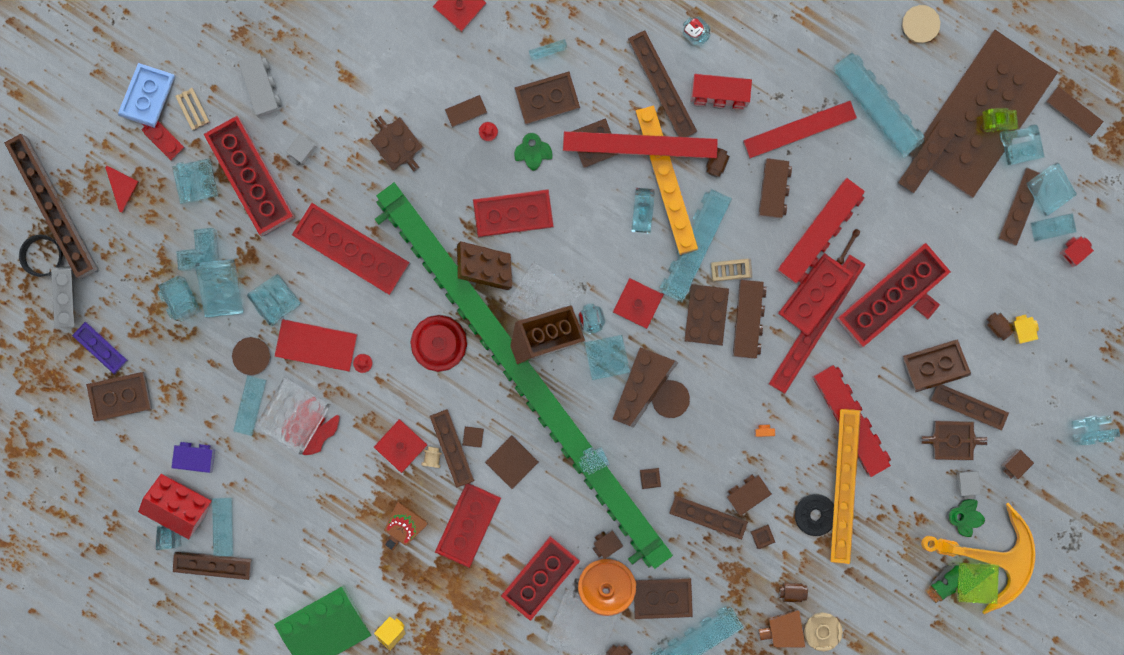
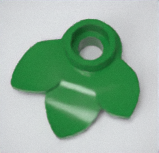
(533, 154)
(969, 517)

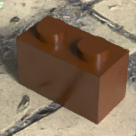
(748, 495)

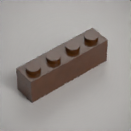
(748, 319)

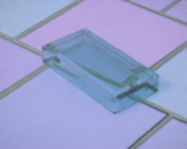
(548, 49)

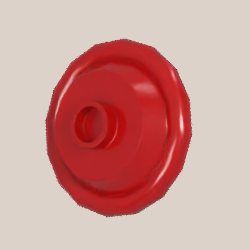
(438, 343)

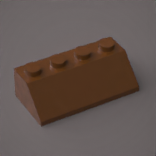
(545, 334)

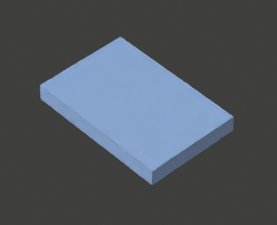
(146, 95)

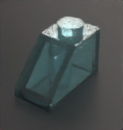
(643, 210)
(1053, 227)
(167, 539)

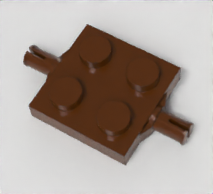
(396, 144)
(954, 440)

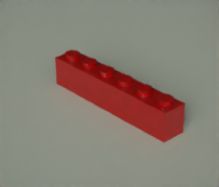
(820, 231)
(839, 397)

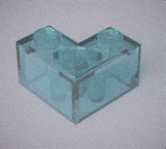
(205, 250)

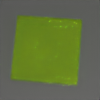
(978, 583)

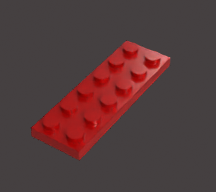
(350, 248)

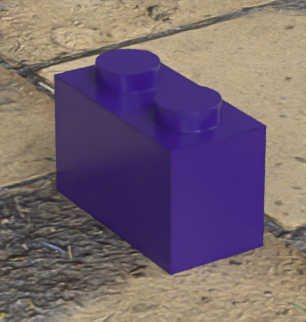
(193, 458)

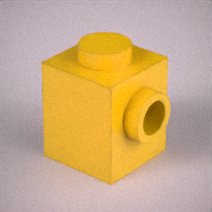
(1025, 329)
(390, 633)

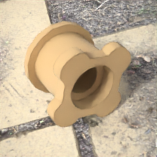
(432, 457)

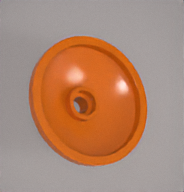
(607, 575)

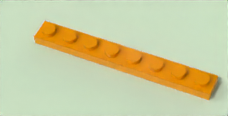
(668, 186)
(845, 486)

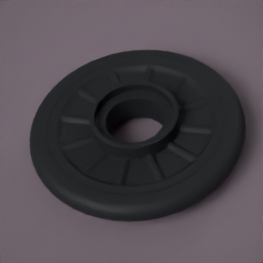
(804, 510)

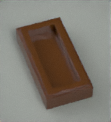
(466, 111)

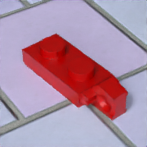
(163, 140)

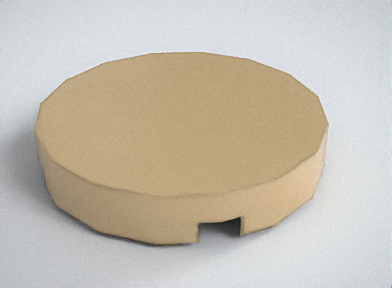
(921, 24)
(823, 631)

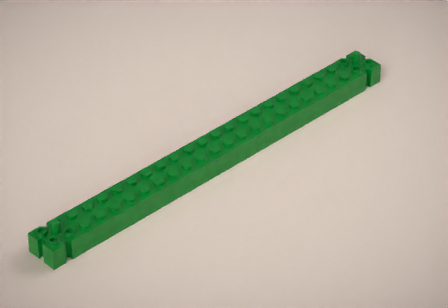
(540, 398)

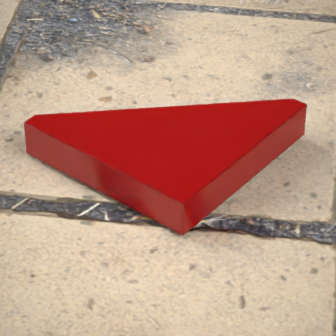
(122, 187)

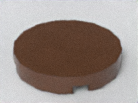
(251, 356)
(671, 399)

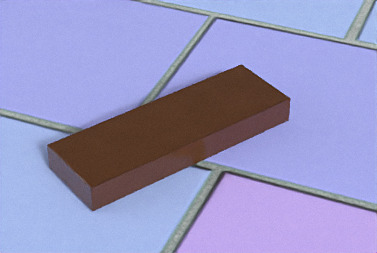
(1074, 111)

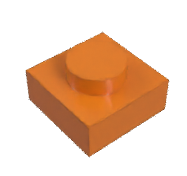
(764, 430)

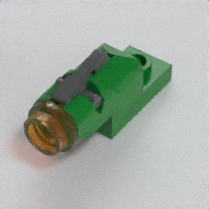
(944, 584)

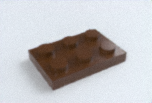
(547, 98)
(484, 265)
(706, 314)
(936, 365)
(118, 396)
(663, 598)

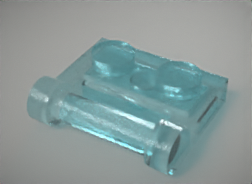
(1022, 151)

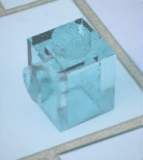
(593, 460)

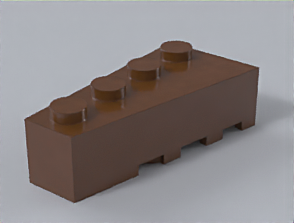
(643, 384)

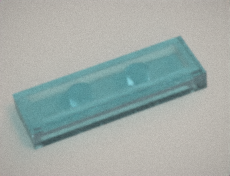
(249, 405)
(222, 526)

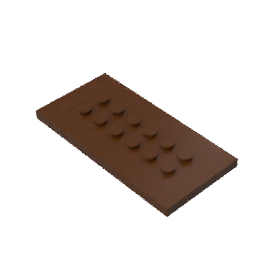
(997, 78)

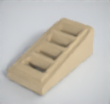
(748, 270)

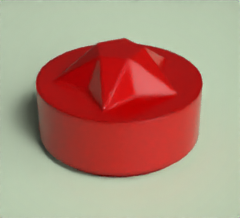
(488, 131)
(362, 363)

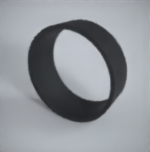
(23, 249)

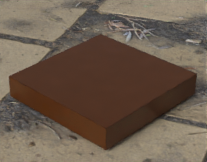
(512, 462)

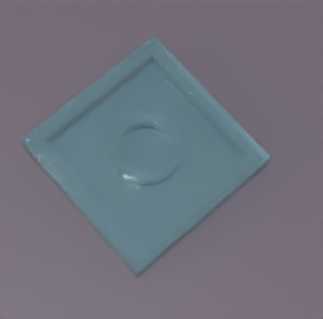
(1051, 189)

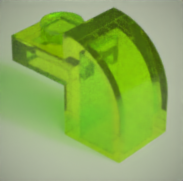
(999, 119)

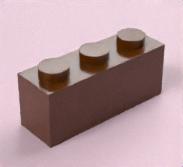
(774, 189)

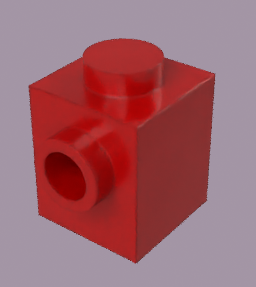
(1076, 250)

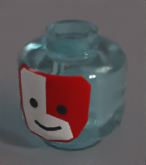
(696, 30)
(592, 318)

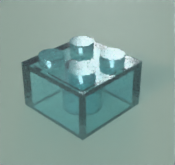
(178, 298)
(607, 357)

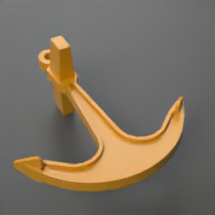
(1017, 562)

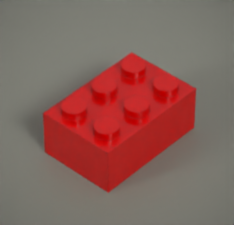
(721, 91)
(174, 506)

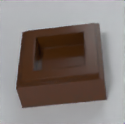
(473, 437)
(650, 478)
(762, 536)

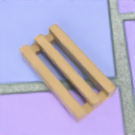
(185, 95)

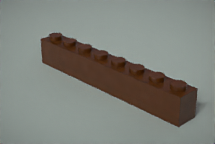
(50, 206)

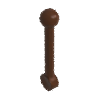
(856, 233)

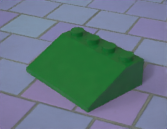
(324, 626)

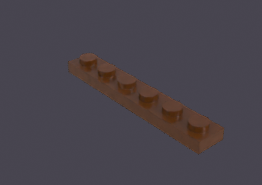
(662, 85)

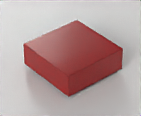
(926, 306)

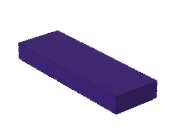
(100, 348)

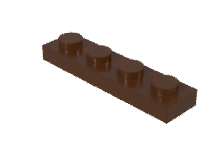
(927, 155)
(1018, 210)
(969, 406)
(452, 448)
(708, 517)
(212, 565)

